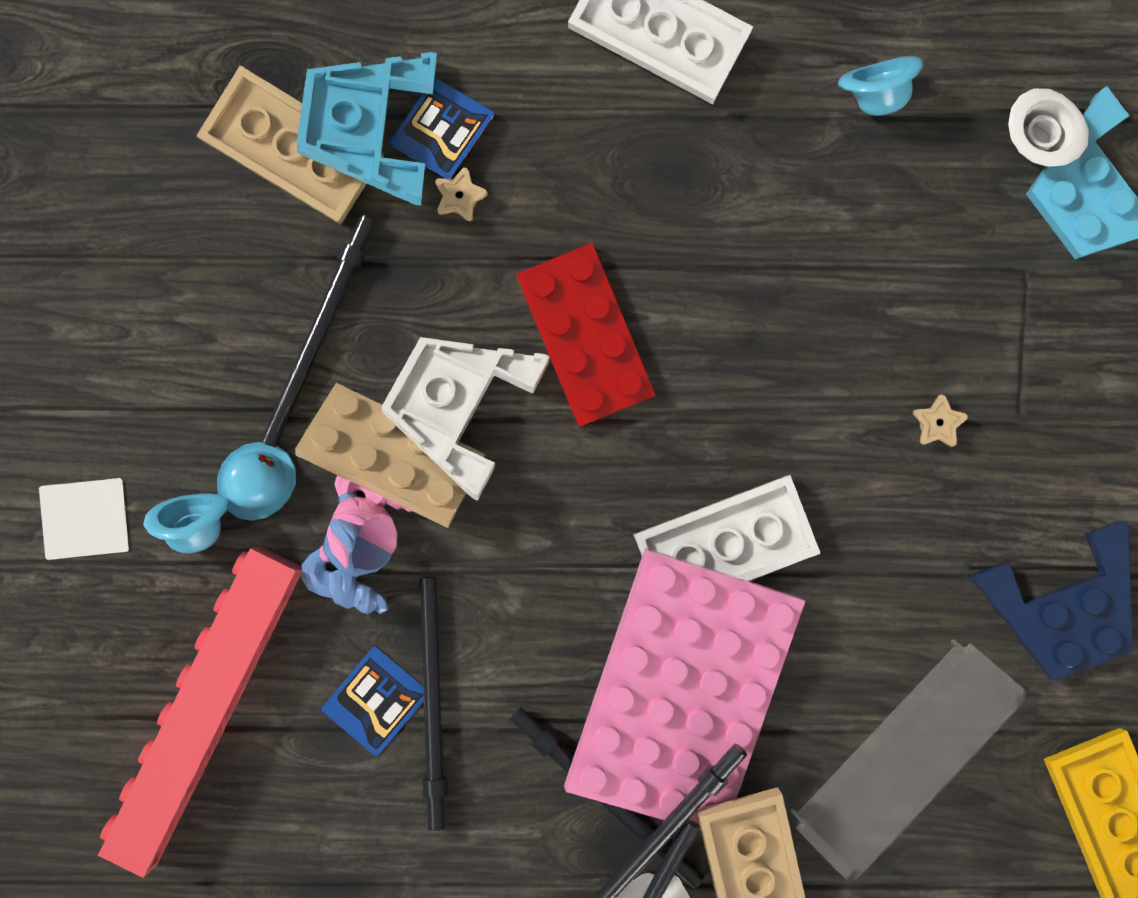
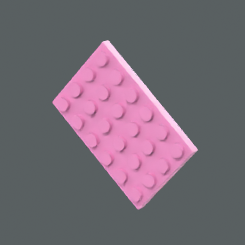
(681, 685)

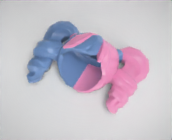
(357, 544)

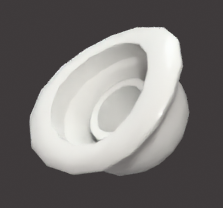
(1048, 128)

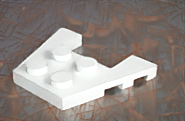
(440, 394)

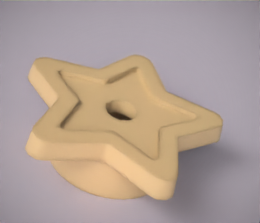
(462, 206)
(929, 416)

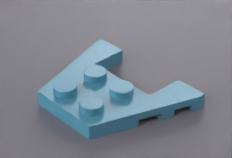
(347, 117)
(1088, 198)

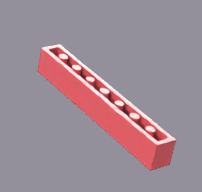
(200, 711)

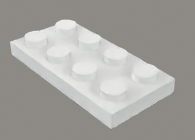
(672, 38)
(739, 534)

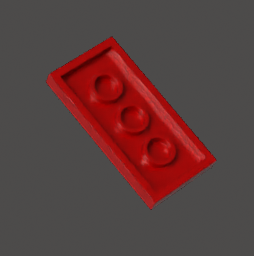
(585, 335)

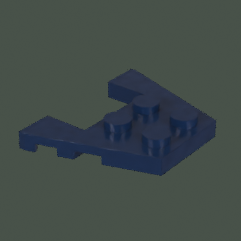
(1077, 622)

